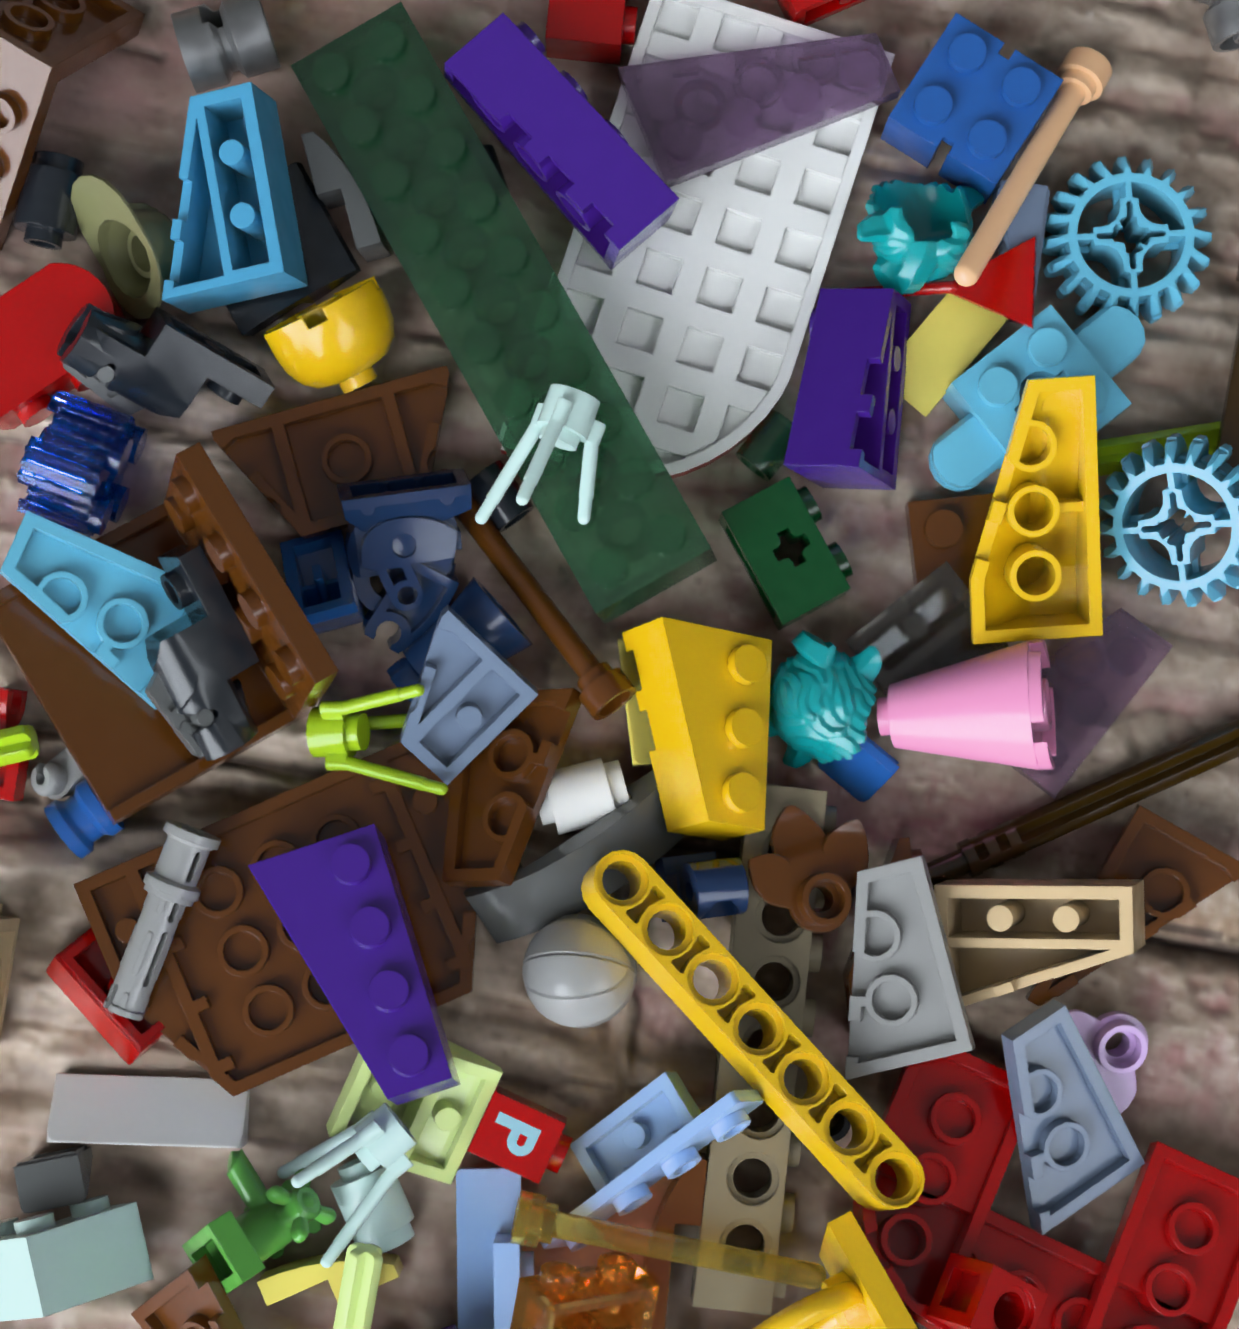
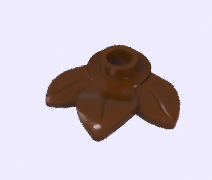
(809, 860)

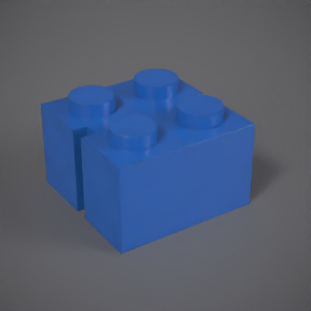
(971, 103)

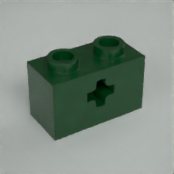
(755, 534)

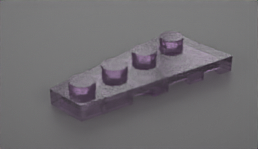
(742, 102)

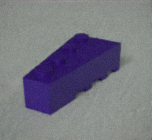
(560, 139)

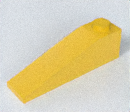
(1042, 531)

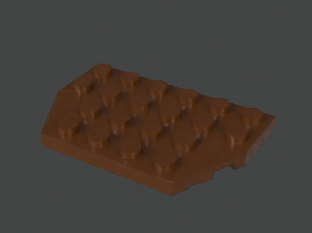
(233, 978)

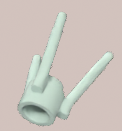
(560, 423)
(376, 1141)

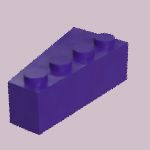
(359, 943)

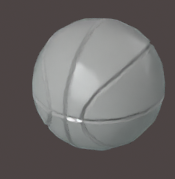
(578, 972)

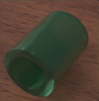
(766, 446)

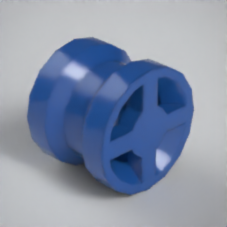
(81, 820)

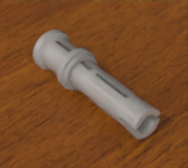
(169, 891)

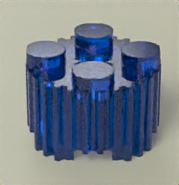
(80, 464)

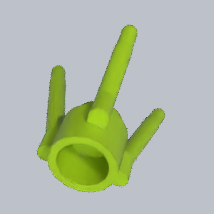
(340, 730)

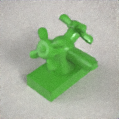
(268, 1224)

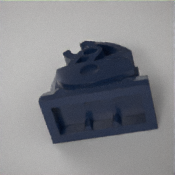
(410, 540)

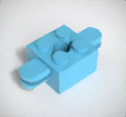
(992, 389)

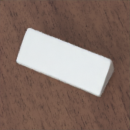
(146, 1111)

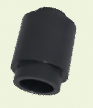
(45, 200)

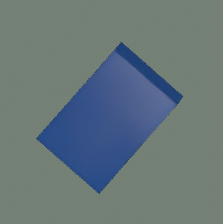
(322, 581)

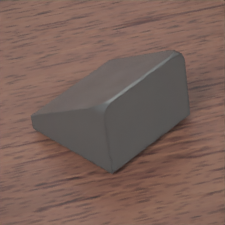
(53, 1179)

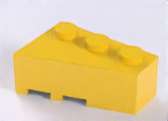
(708, 724)

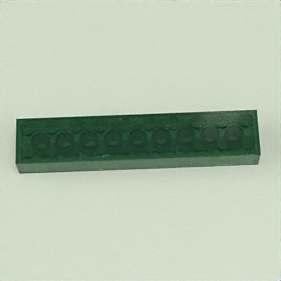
(499, 305)

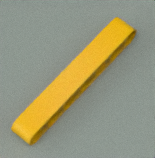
(781, 1042)

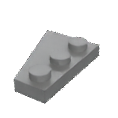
(904, 978)

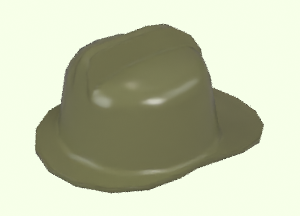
(127, 241)

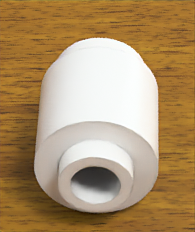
(583, 794)

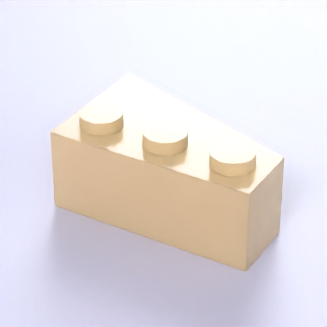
(1036, 929)

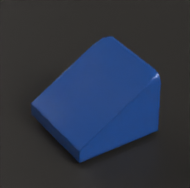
(863, 773)

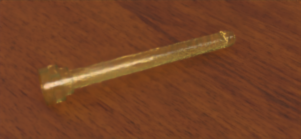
(541, 1221)

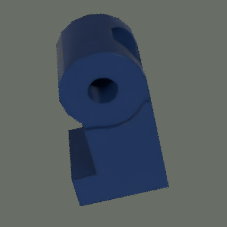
(706, 883)

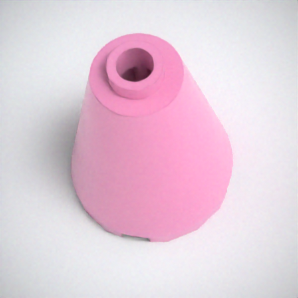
(978, 709)

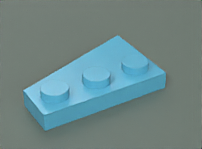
(92, 594)

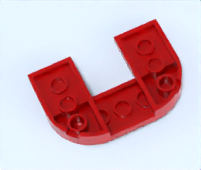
(1167, 1262)

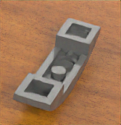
(554, 881)

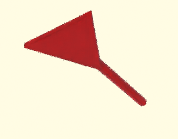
(1003, 287)

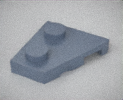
(466, 698)

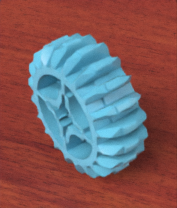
(1126, 191)
(1132, 529)

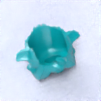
(917, 231)
(822, 701)

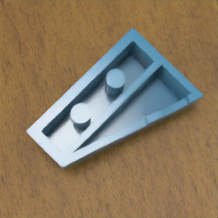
(236, 205)

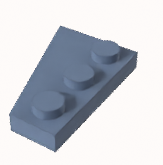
(1063, 1118)

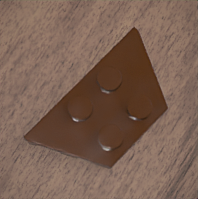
(339, 440)

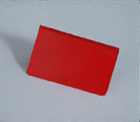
(86, 981)

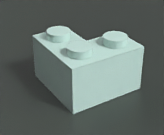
(70, 1260)

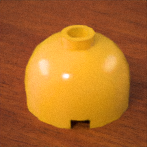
(336, 338)

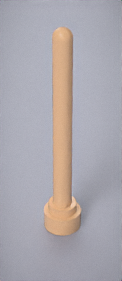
(1085, 78)

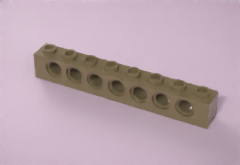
(775, 1144)

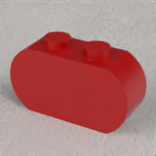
(30, 331)

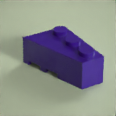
(852, 390)

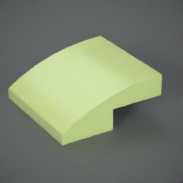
(439, 1122)

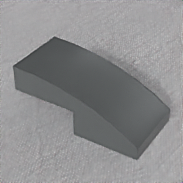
(338, 188)

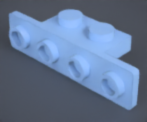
(649, 1139)
(485, 1257)

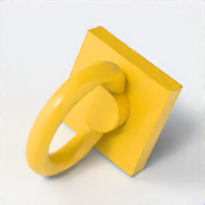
(854, 1294)

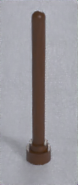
(601, 686)

